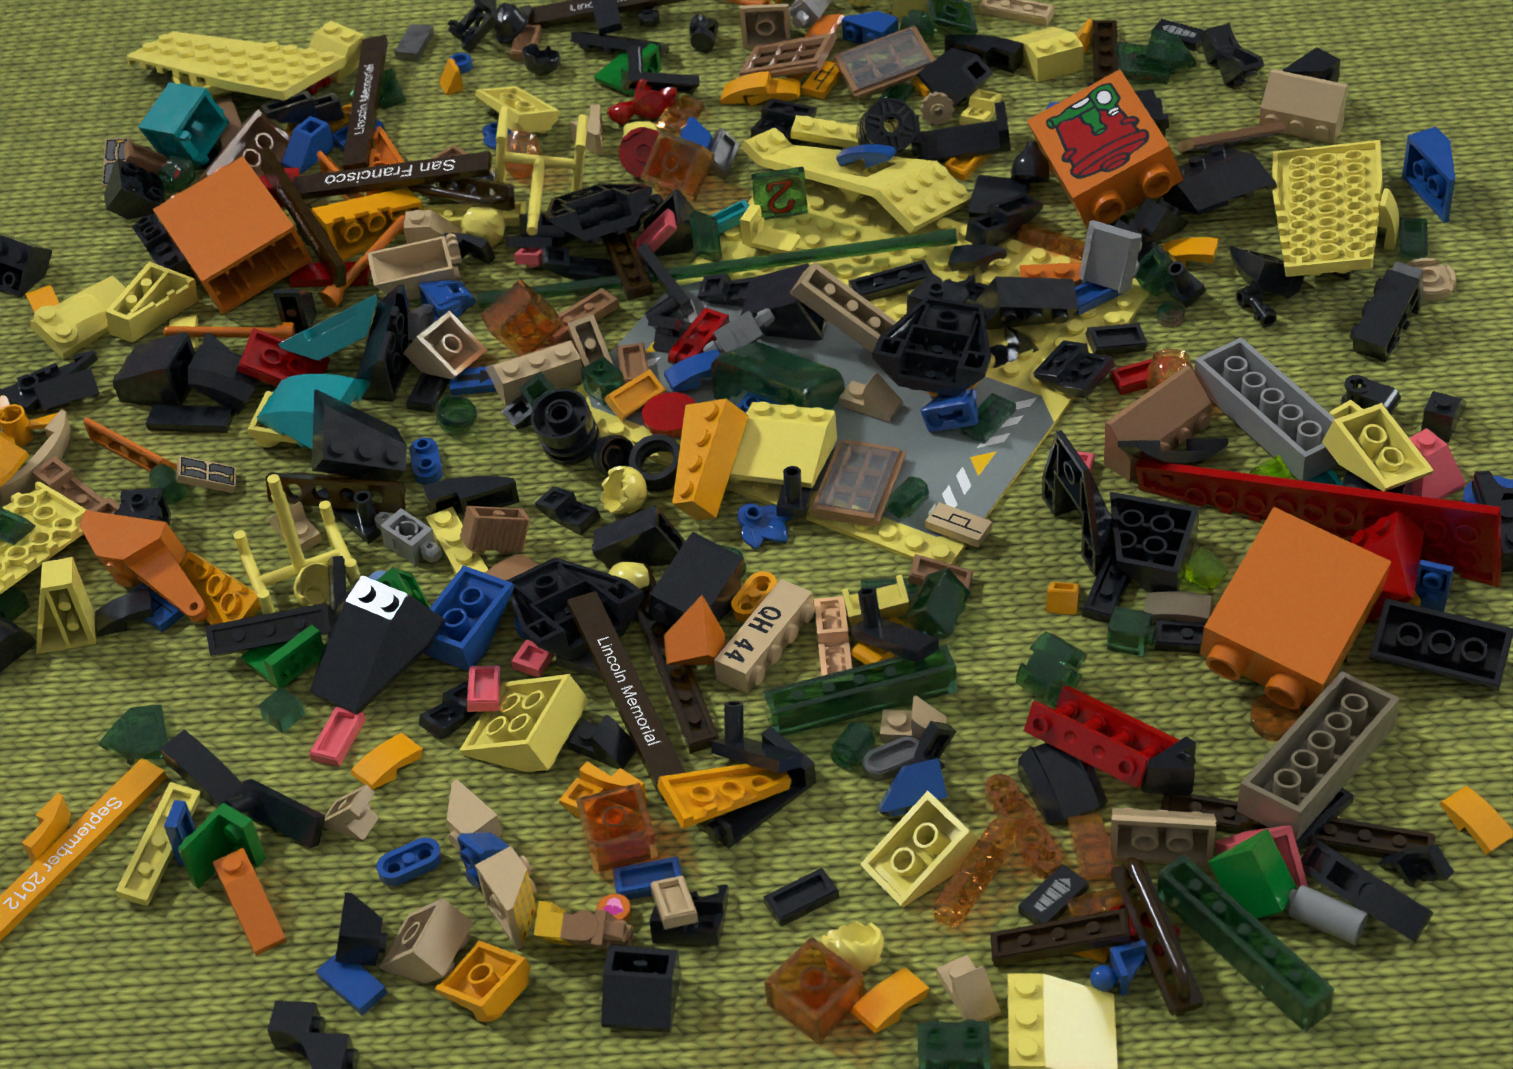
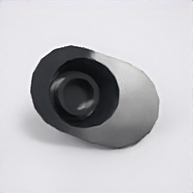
(511, 21)

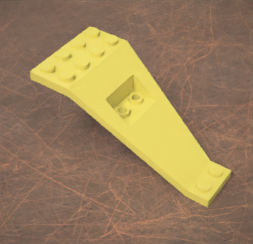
(908, 188)

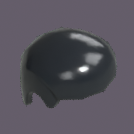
(540, 61)

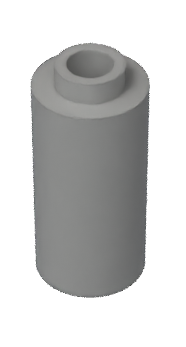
(1327, 914)

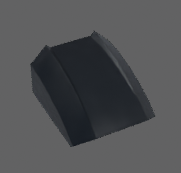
(1265, 272)
(216, 376)
(1059, 783)

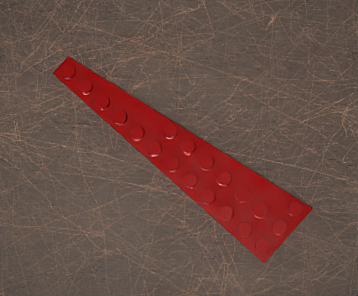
(1454, 530)

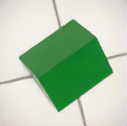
(1255, 875)

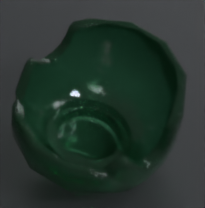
(455, 414)

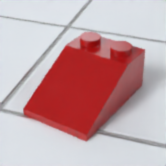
(1401, 543)

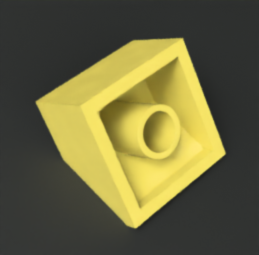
(341, 41)

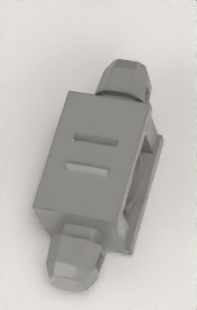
(807, 11)
(741, 331)
(408, 536)

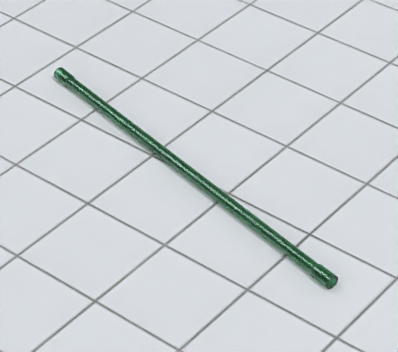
(934, 239)

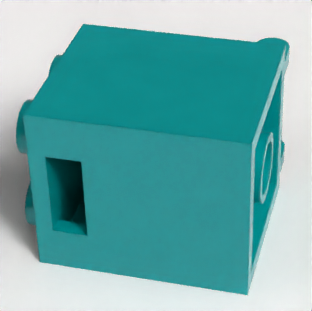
(184, 123)

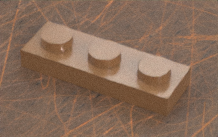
(598, 303)

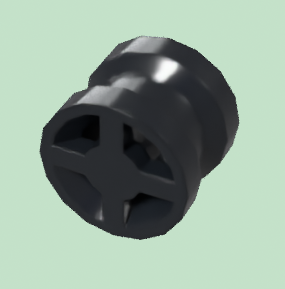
(700, 21)

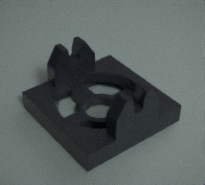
(472, 36)

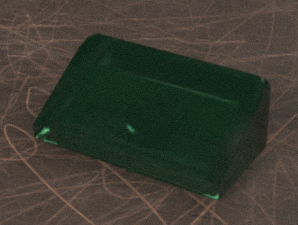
(13, 527)

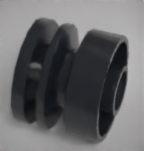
(895, 116)
(565, 426)

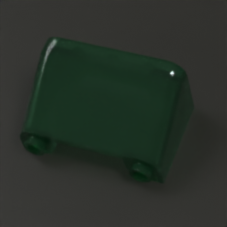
(776, 377)

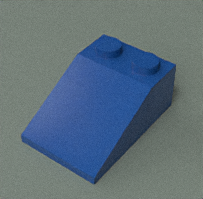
(1430, 170)
(472, 611)

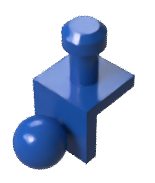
(1124, 964)

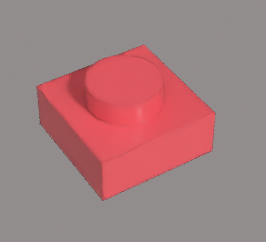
(529, 256)
(531, 659)

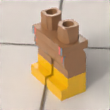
(581, 928)

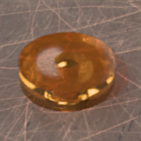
(1268, 726)
(1095, 902)

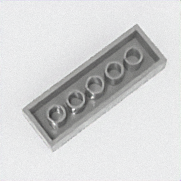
(1267, 406)

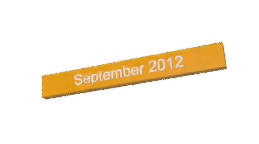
(77, 843)

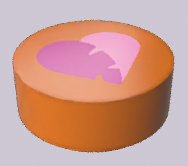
(616, 905)

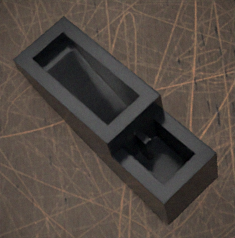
(992, 50)
(302, 105)
(1002, 220)
(471, 491)
(200, 769)

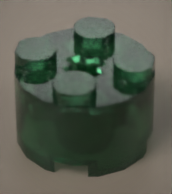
(1051, 668)

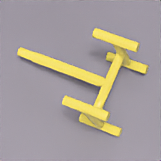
(539, 163)
(294, 548)

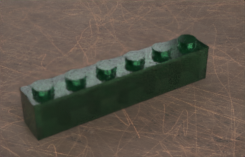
(858, 692)
(1245, 943)

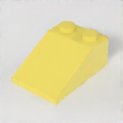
(1051, 53)
(1375, 448)
(920, 851)

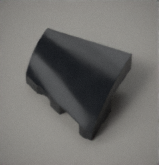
(708, 930)

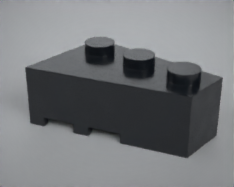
(1027, 301)
(1386, 315)

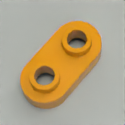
(751, 594)

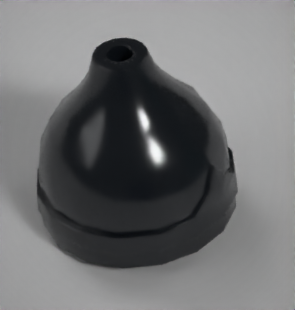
(1031, 165)
(611, 452)

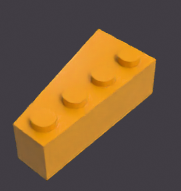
(361, 221)
(707, 456)

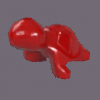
(646, 104)

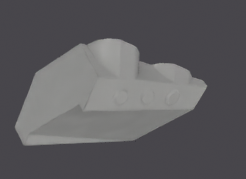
(1110, 256)

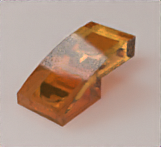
(675, 118)
(1090, 846)

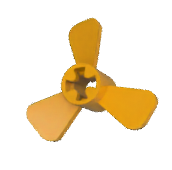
(15, 423)

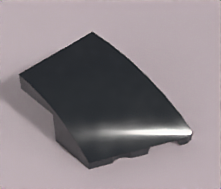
(546, 235)

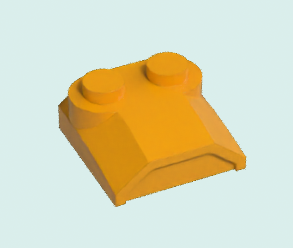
(486, 981)

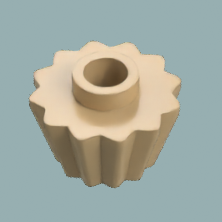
(939, 115)

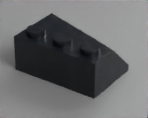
(1217, 178)
(387, 340)
(354, 442)
(1153, 540)

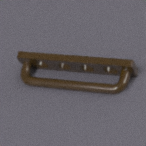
(502, 200)
(391, 491)
(1186, 993)

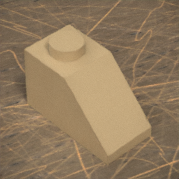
(426, 225)
(588, 340)
(469, 814)

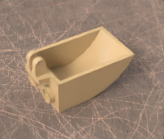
(415, 263)

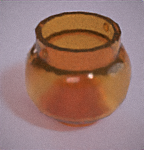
(522, 143)
(1165, 364)

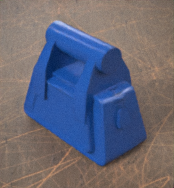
(446, 296)
(951, 411)

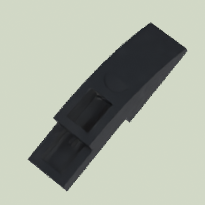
(159, 244)
(1365, 890)

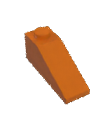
(249, 901)

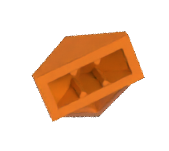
(694, 637)

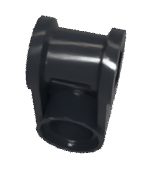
(1370, 393)

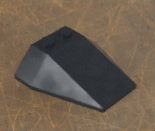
(599, 209)
(936, 347)
(1071, 487)
(542, 607)
(372, 643)

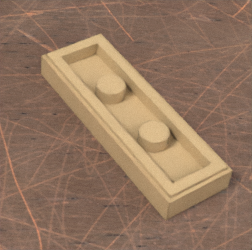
(1019, 10)

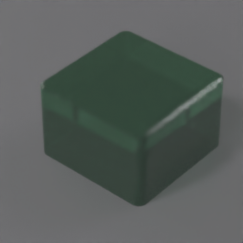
(13, 603)
(281, 709)

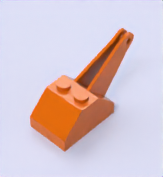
(144, 553)

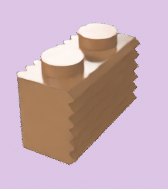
(494, 529)

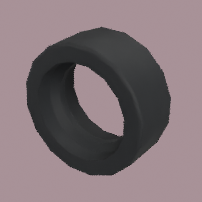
(648, 446)

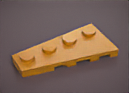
(222, 593)
(717, 791)

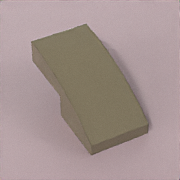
(1179, 606)

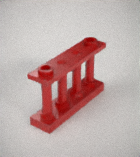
(1098, 734)

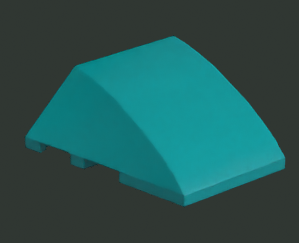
(334, 332)
(292, 403)

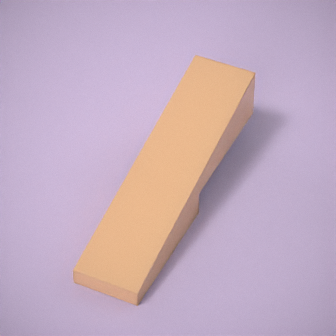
(832, 635)

